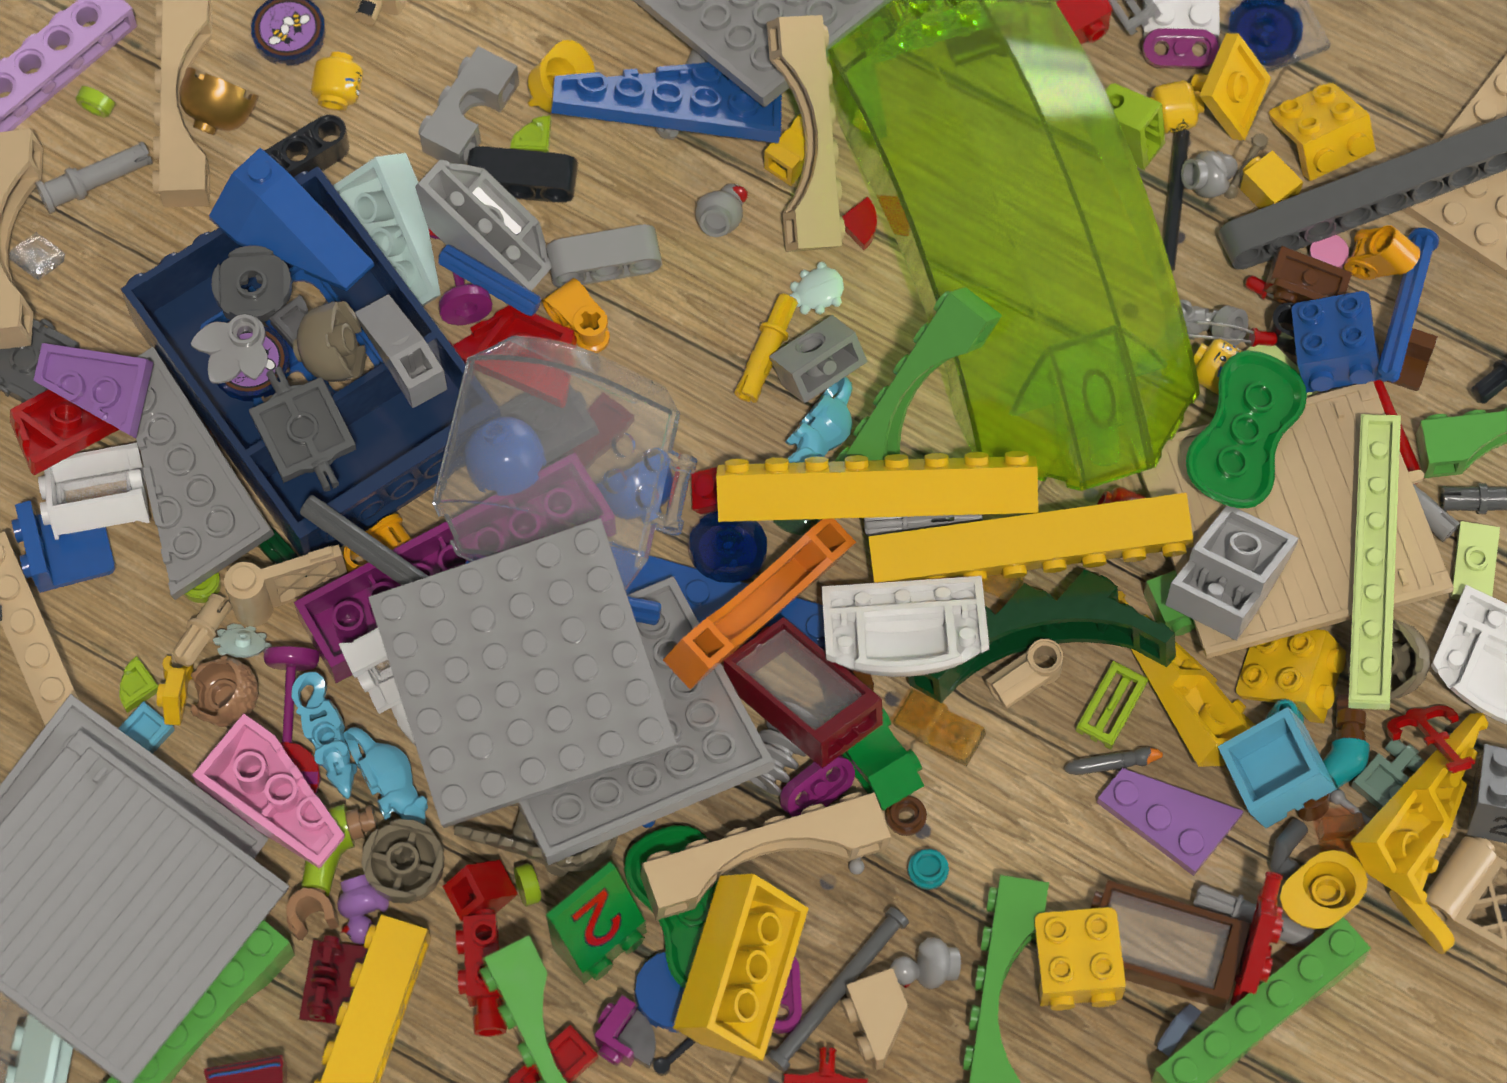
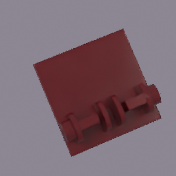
(329, 979)

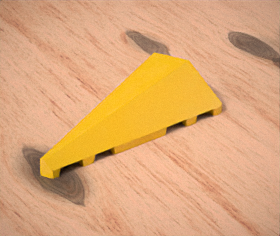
(1195, 703)
(1406, 832)

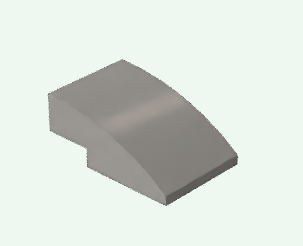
(1231, 571)

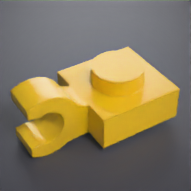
(173, 694)

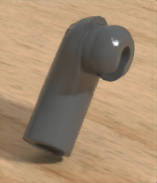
(1284, 846)

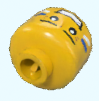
(336, 81)
(1210, 361)

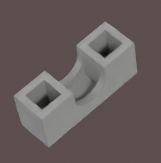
(481, 81)

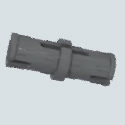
(1474, 498)

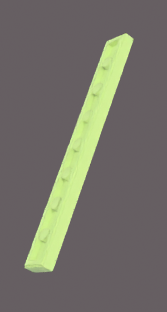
(1374, 562)

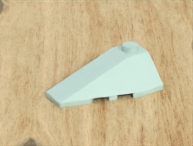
(389, 209)

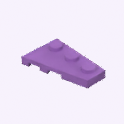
(97, 381)
(1170, 818)

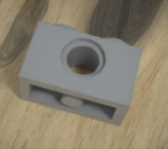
(818, 359)

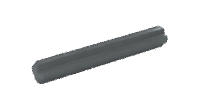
(360, 542)

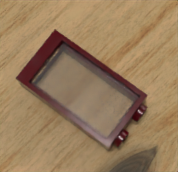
(802, 693)

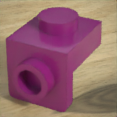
(613, 1022)

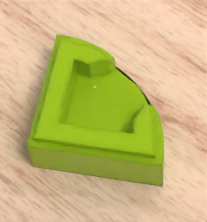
(534, 135)
(136, 685)

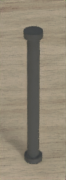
(837, 989)

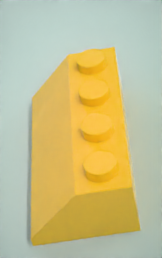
(741, 966)

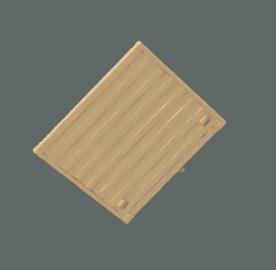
(1318, 504)

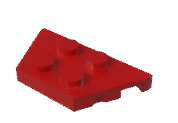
(510, 323)
(54, 429)

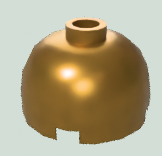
(214, 102)

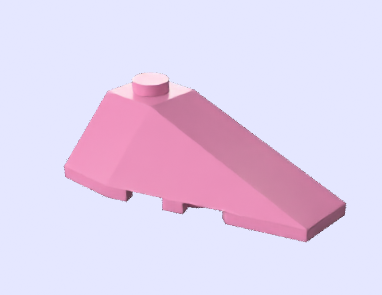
(268, 792)

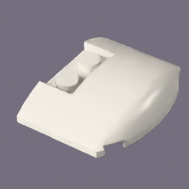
(905, 625)
(1475, 653)

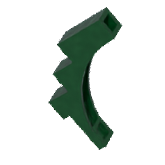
(1082, 614)

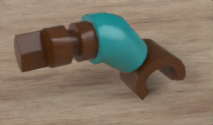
(1347, 755)

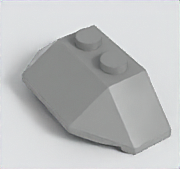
(484, 221)

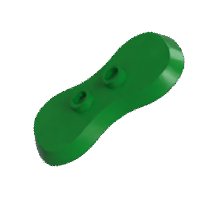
(1237, 450)
(681, 930)

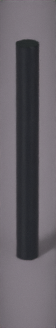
(1175, 196)

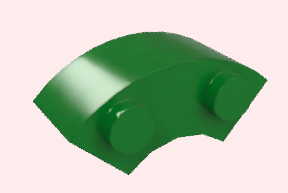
(885, 765)

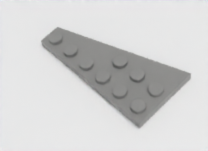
(192, 489)

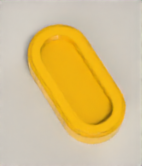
(1425, 922)

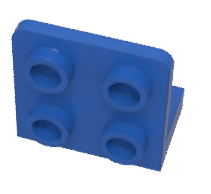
(1335, 341)
(62, 561)

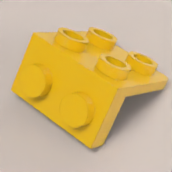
(1326, 128)
(1295, 669)
(1079, 958)

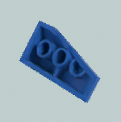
(274, 211)

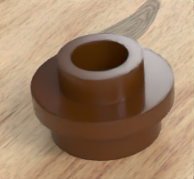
(910, 805)

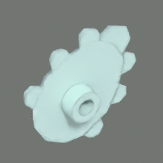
(818, 289)
(240, 641)

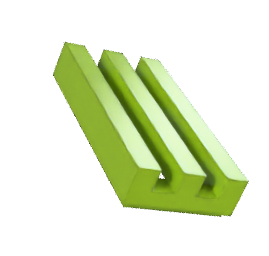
(1096, 733)

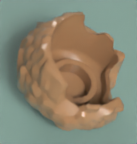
(224, 691)

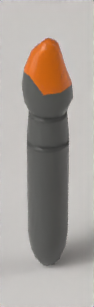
(1140, 757)

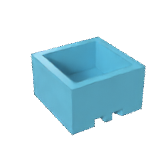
(1276, 767)

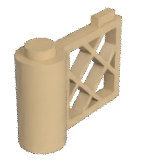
(257, 591)
(1464, 884)

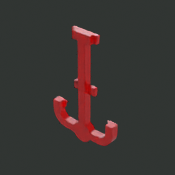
(1419, 717)

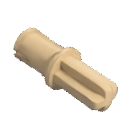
(201, 630)

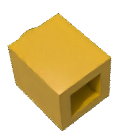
(1269, 181)

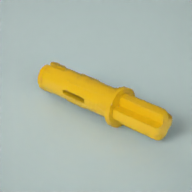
(771, 338)

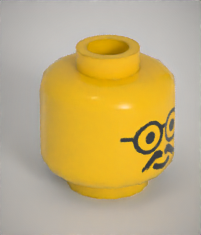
(1179, 105)

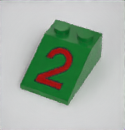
(596, 925)

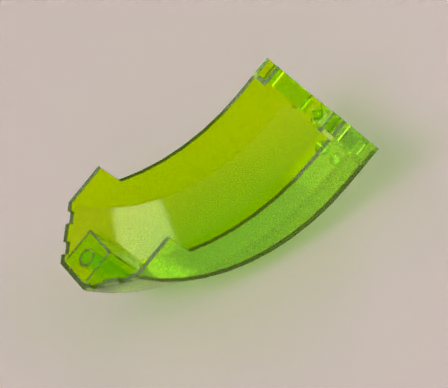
(1023, 190)

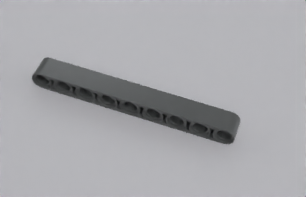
(1367, 195)

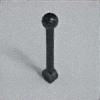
(662, 1065)

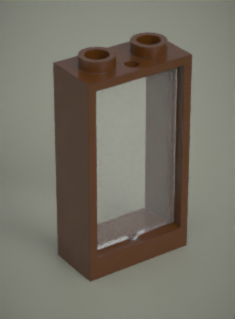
(1175, 944)

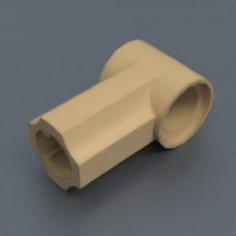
(1024, 676)

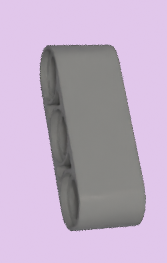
(605, 255)

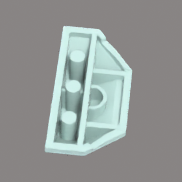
(40, 1055)

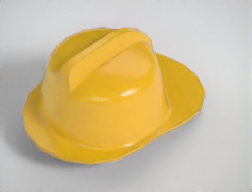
(563, 59)
(1324, 889)

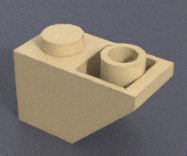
(879, 1012)

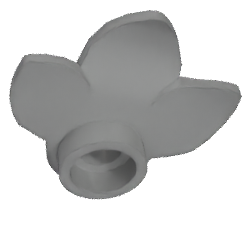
(230, 354)

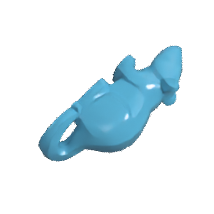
(824, 425)
(325, 729)
(387, 773)

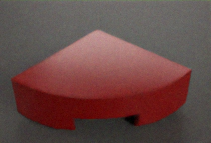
(861, 223)

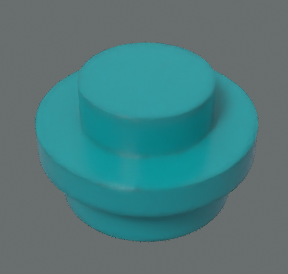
(928, 869)

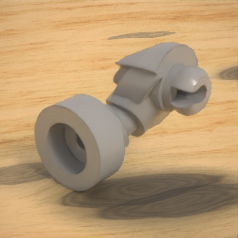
(1226, 315)

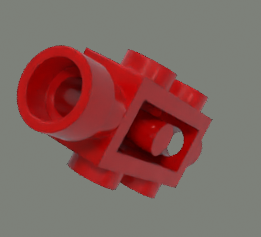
(477, 941)

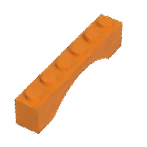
(759, 602)

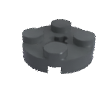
(236, 271)

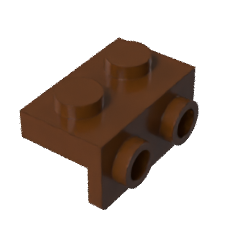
(1304, 278)

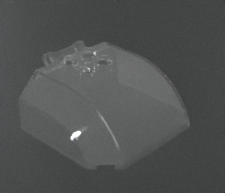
(556, 442)

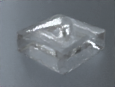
(37, 256)

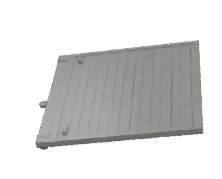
(118, 907)

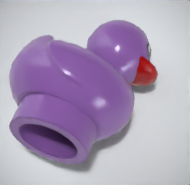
(354, 902)

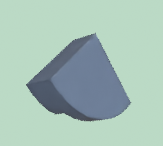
(1178, 1029)

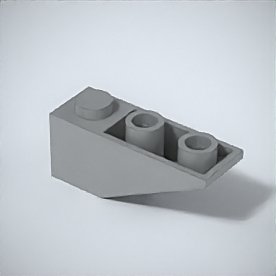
(403, 350)

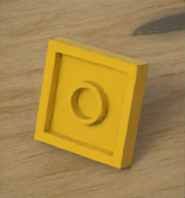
(1233, 86)

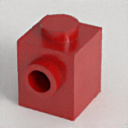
(1087, 18)
(480, 887)

